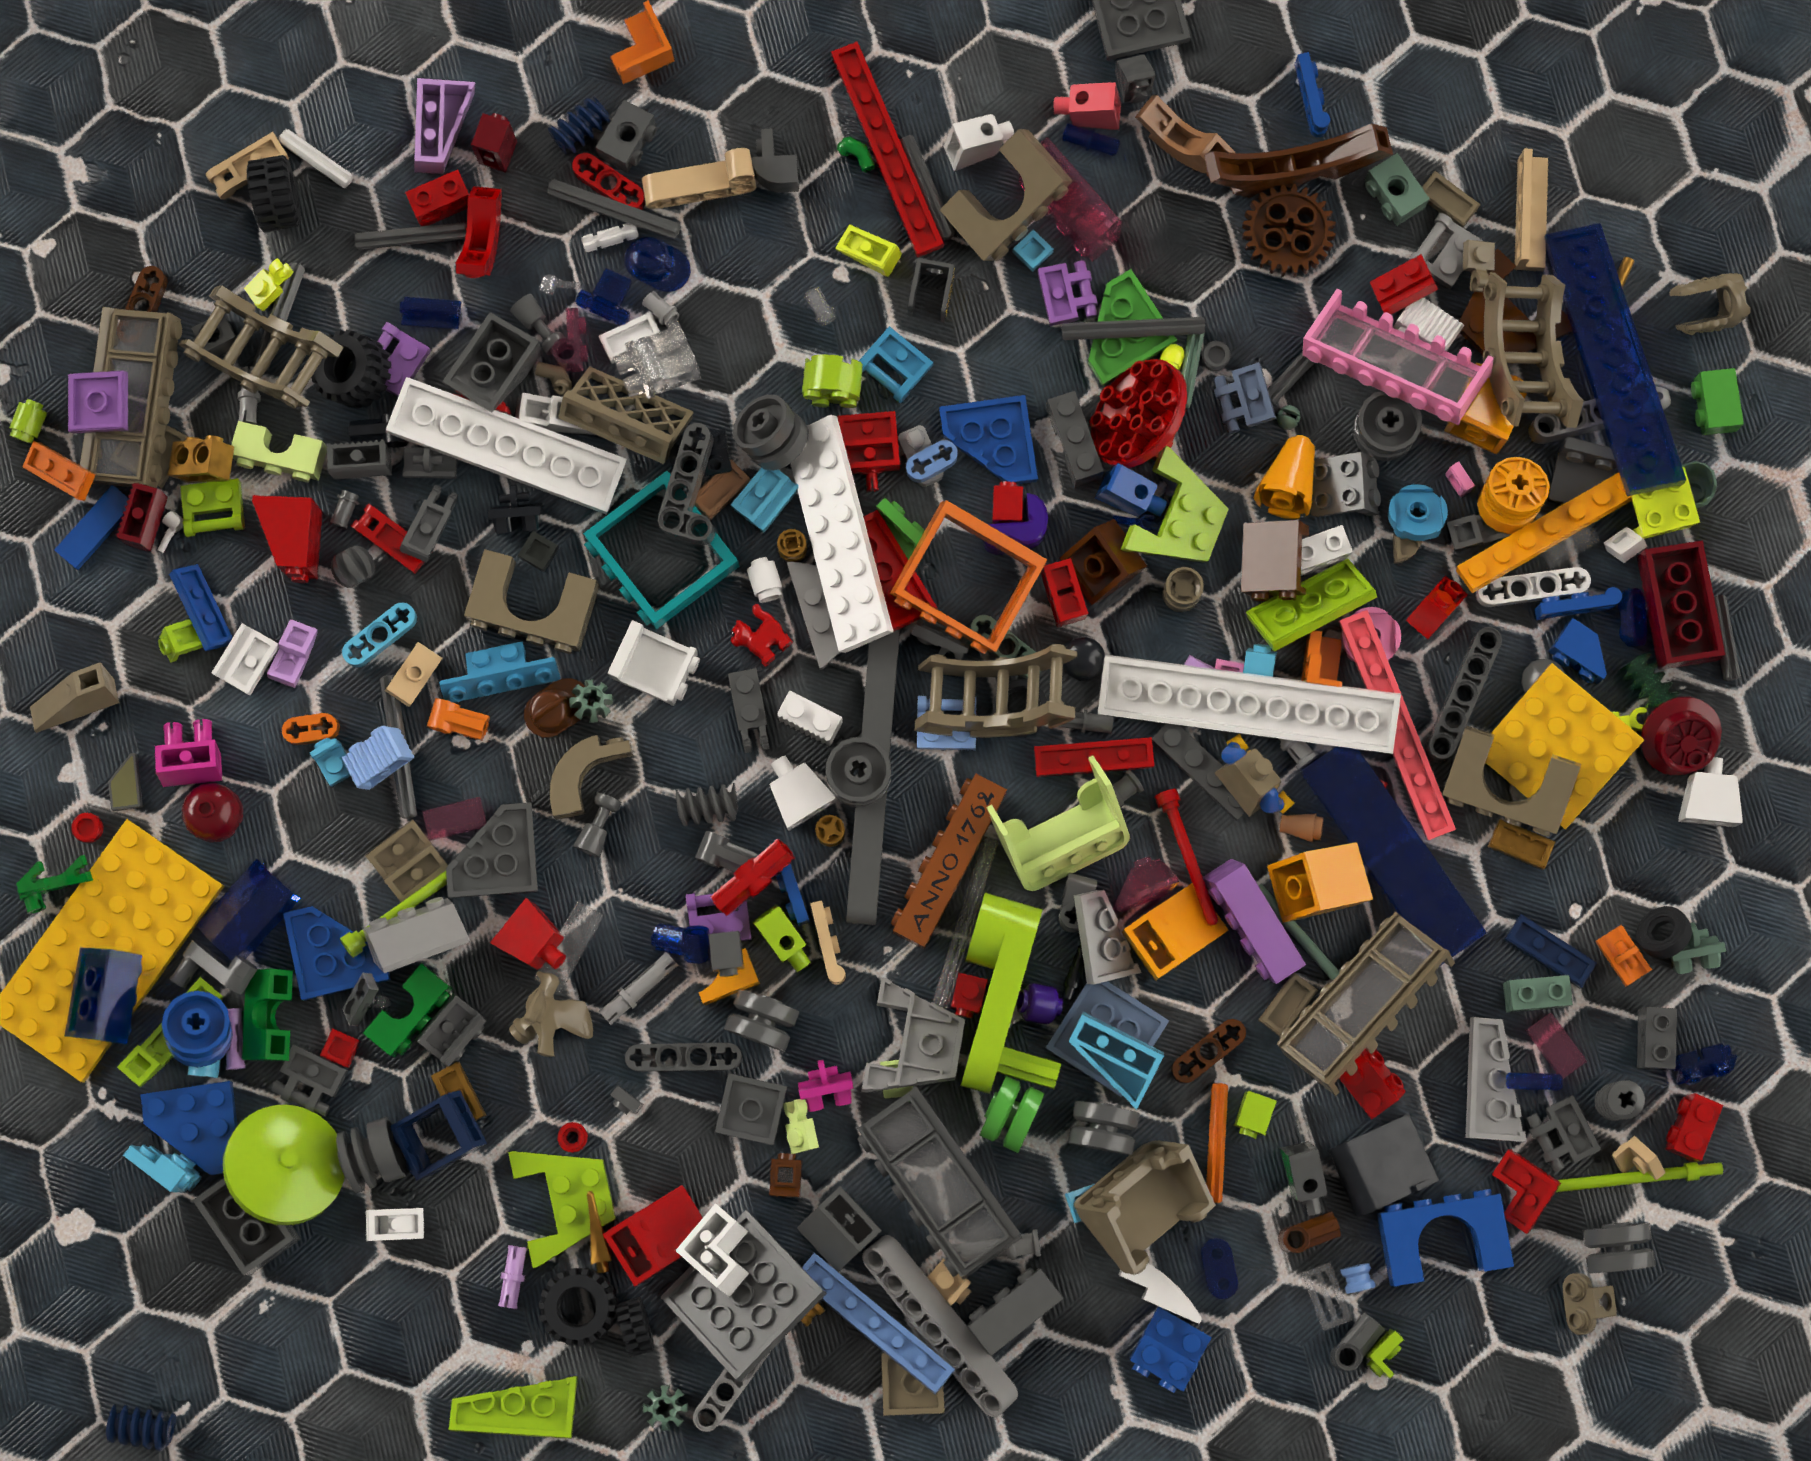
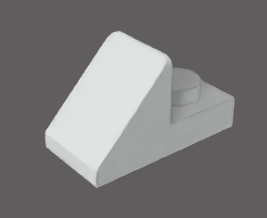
(394, 1224)

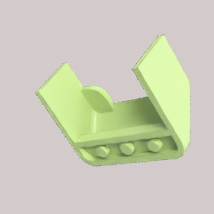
(1067, 840)

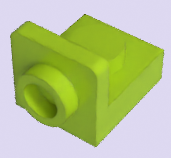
(178, 640)
(1384, 1348)

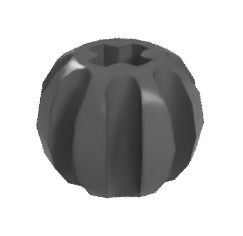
(352, 566)

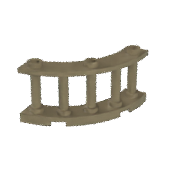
(281, 333)
(1549, 358)
(1000, 723)

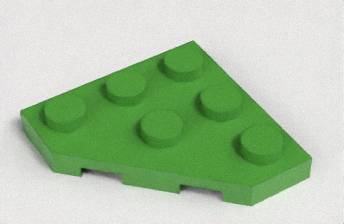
(1125, 300)

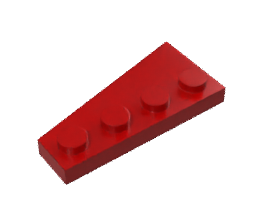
(890, 563)

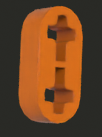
(310, 721)

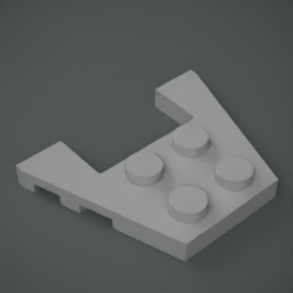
(928, 1044)

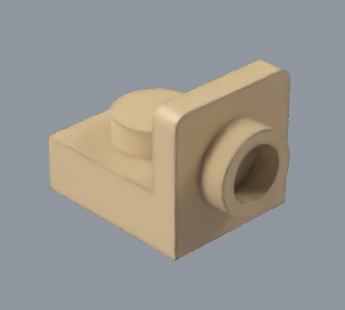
(1639, 1155)
(950, 1287)

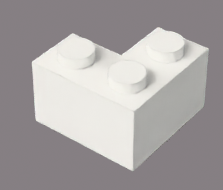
(709, 1249)

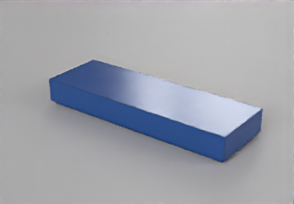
(93, 528)
(201, 607)

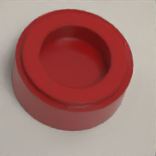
(87, 827)

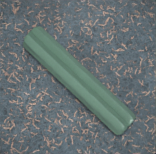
(1191, 362)

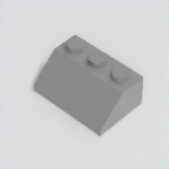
(415, 934)

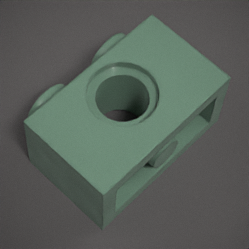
(1395, 173)
(1537, 993)

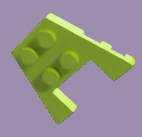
(1191, 518)
(568, 1187)

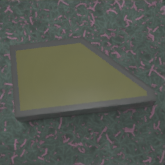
(126, 786)

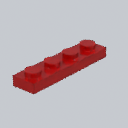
(1111, 756)

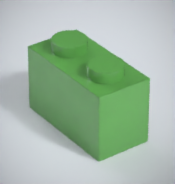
(1717, 401)

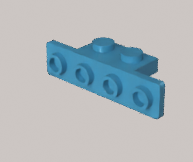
(498, 671)

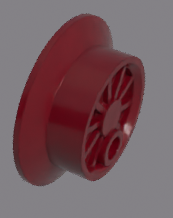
(1681, 736)

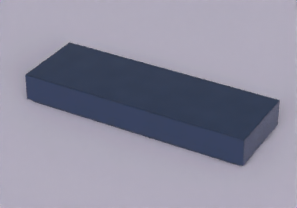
(1550, 950)

